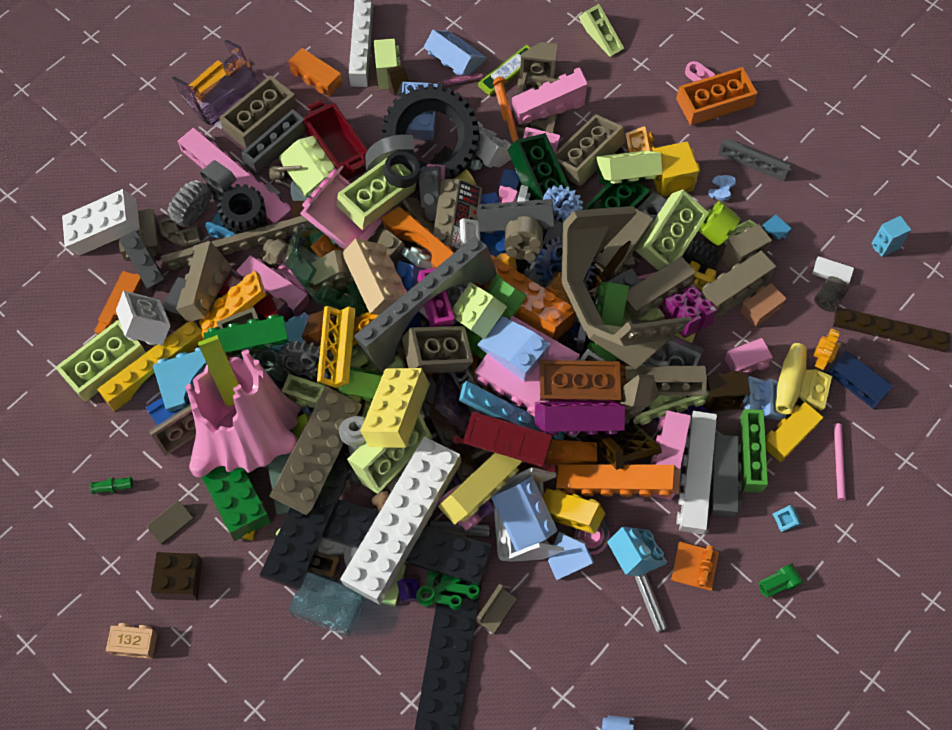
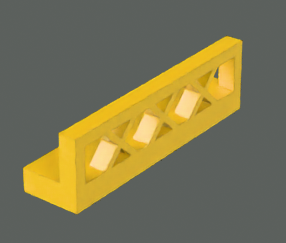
(340, 348)

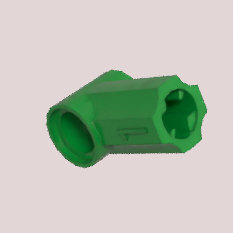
(784, 579)

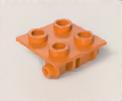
(695, 565)

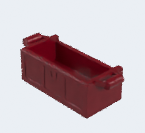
(336, 138)
(507, 440)

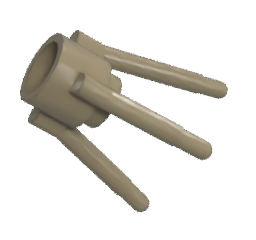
(279, 173)

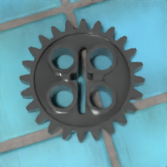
(302, 360)

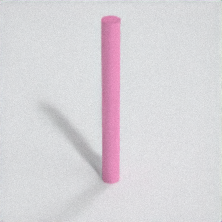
(840, 473)

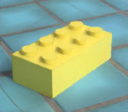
(395, 407)
(479, 487)

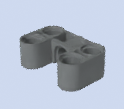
(218, 180)

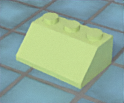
(314, 164)
(630, 166)

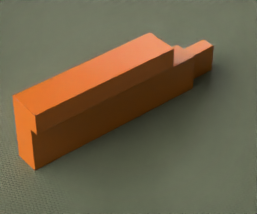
(126, 282)

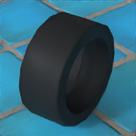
(406, 159)

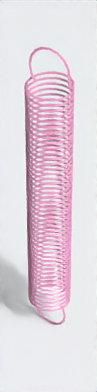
(463, 79)

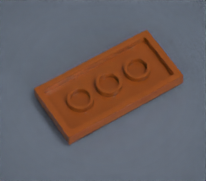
(579, 381)

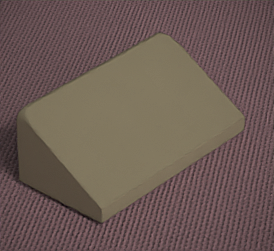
(169, 522)

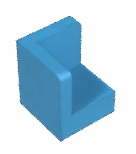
(777, 228)

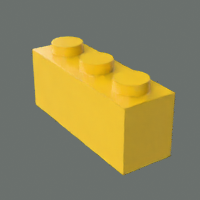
(792, 431)
(574, 510)

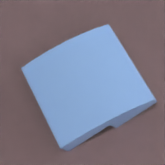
(763, 397)

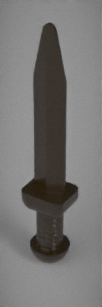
(612, 265)

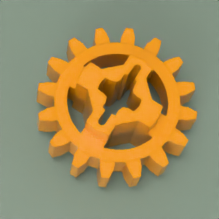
(826, 349)

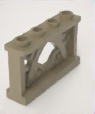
(550, 123)

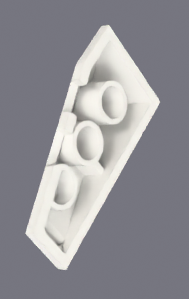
(492, 149)

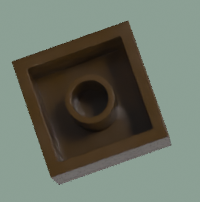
(727, 391)
(176, 576)

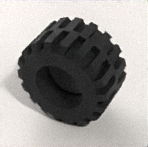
(239, 196)

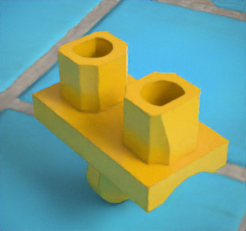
(700, 279)

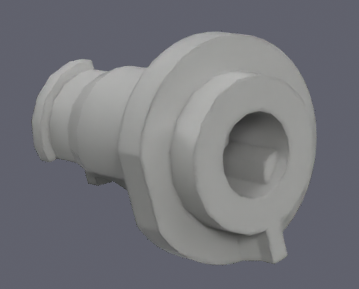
(350, 432)

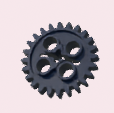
(548, 254)

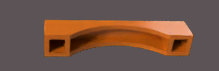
(408, 229)

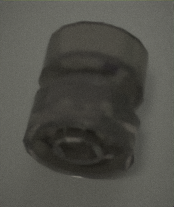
(832, 293)

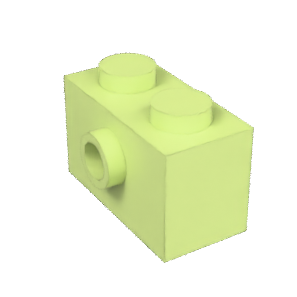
(302, 391)

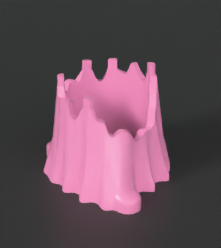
(243, 433)

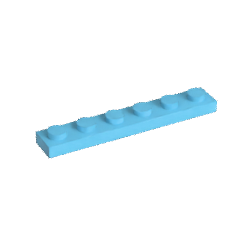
(498, 408)

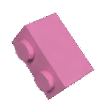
(749, 357)

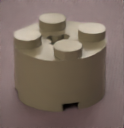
(523, 238)

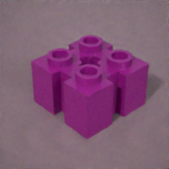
(689, 304)

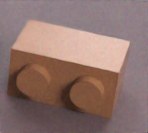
(762, 305)

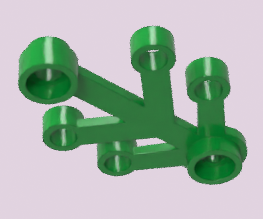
(447, 584)

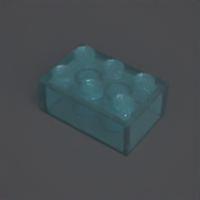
(327, 604)

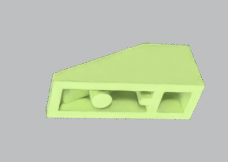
(600, 30)

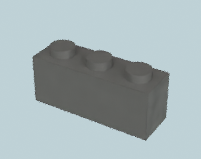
(142, 259)

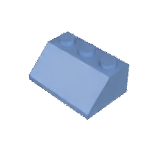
(453, 52)
(524, 513)

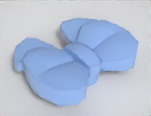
(724, 182)

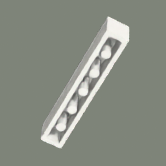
(361, 43)
(697, 474)

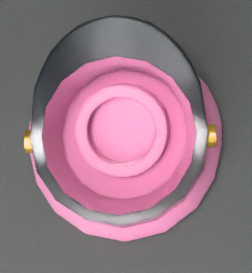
(595, 542)

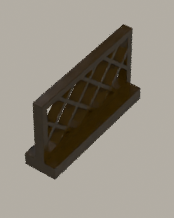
(615, 454)

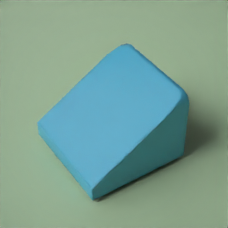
(787, 518)

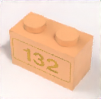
(131, 641)

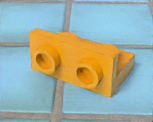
(640, 140)

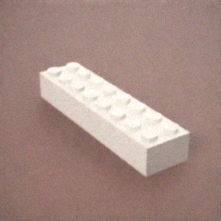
(401, 520)

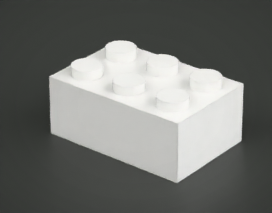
(142, 318)

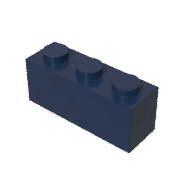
(860, 379)

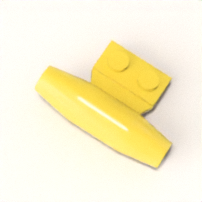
(797, 382)

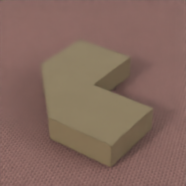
(184, 238)

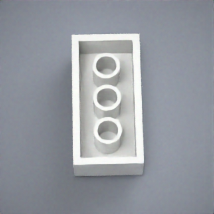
(100, 222)

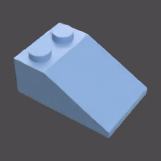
(515, 347)

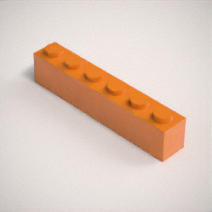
(627, 481)

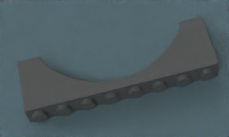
(382, 335)

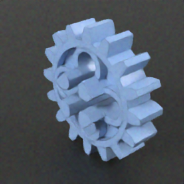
(568, 206)

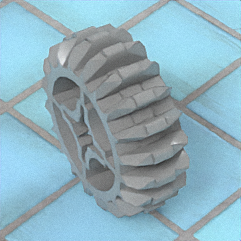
(189, 203)

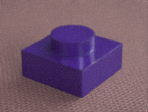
(408, 589)

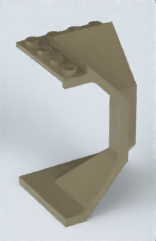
(583, 239)

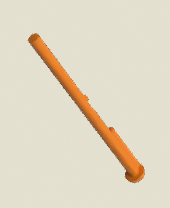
(498, 84)

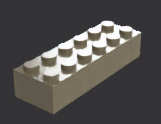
(314, 452)

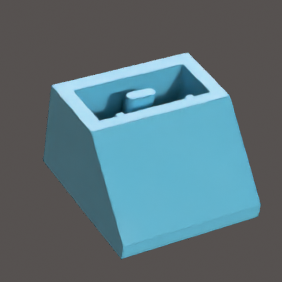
(636, 551)

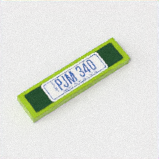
(508, 70)

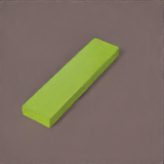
(219, 368)

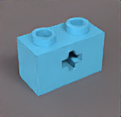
(891, 236)

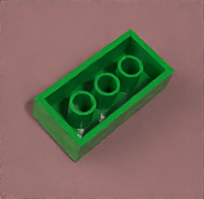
(236, 501)

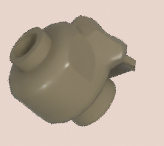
(274, 252)

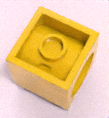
(678, 169)

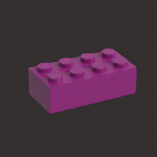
(579, 416)

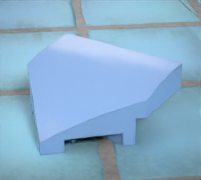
(572, 558)

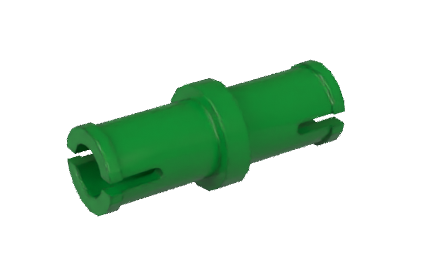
(112, 485)

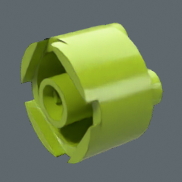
(719, 223)

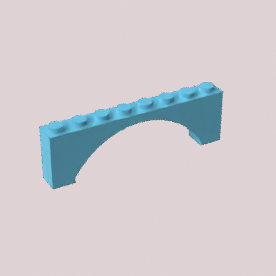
(180, 371)

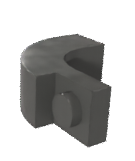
(387, 146)

